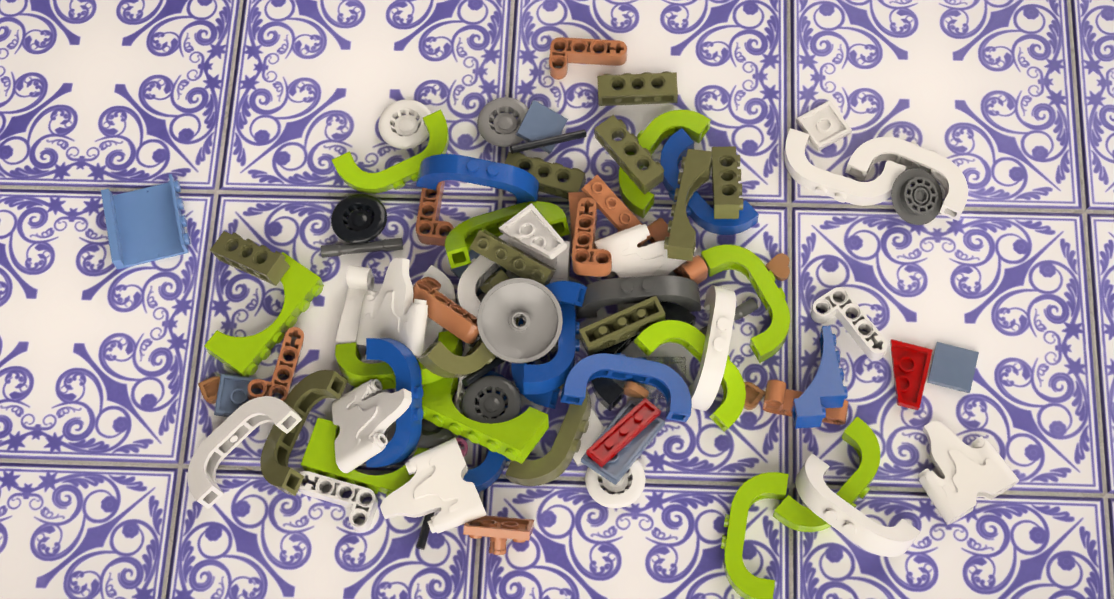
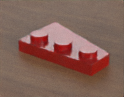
(910, 372)

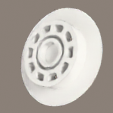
(406, 130)
(616, 500)

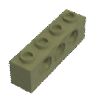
(645, 95)
(643, 179)
(725, 183)
(550, 184)
(250, 257)
(511, 258)
(621, 325)

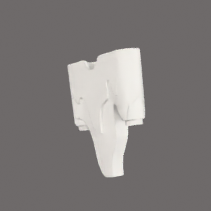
(637, 261)
(393, 312)
(362, 421)
(964, 472)
(437, 487)

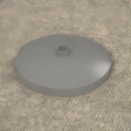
(522, 300)

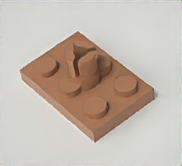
(499, 530)

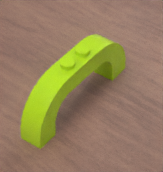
(661, 127)
(399, 174)
(462, 236)
(763, 281)
(693, 340)
(358, 372)
(866, 445)
(762, 486)

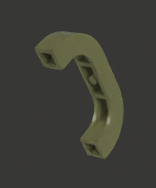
(448, 365)
(279, 445)
(561, 454)

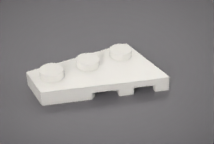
(534, 232)

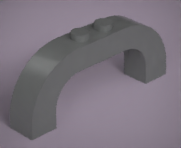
(637, 289)

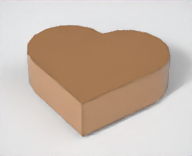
(779, 266)
(209, 389)
(635, 390)
(753, 395)

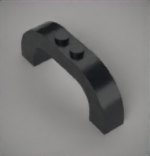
(606, 389)

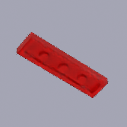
(623, 432)

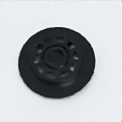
(360, 226)

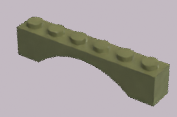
(695, 173)

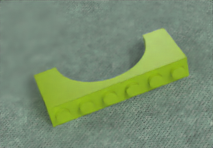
(246, 353)
(510, 438)
(321, 459)

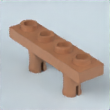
(611, 206)

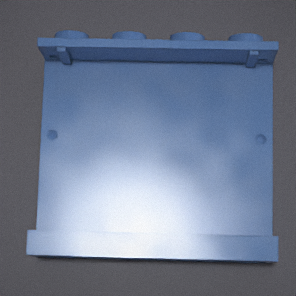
(145, 224)

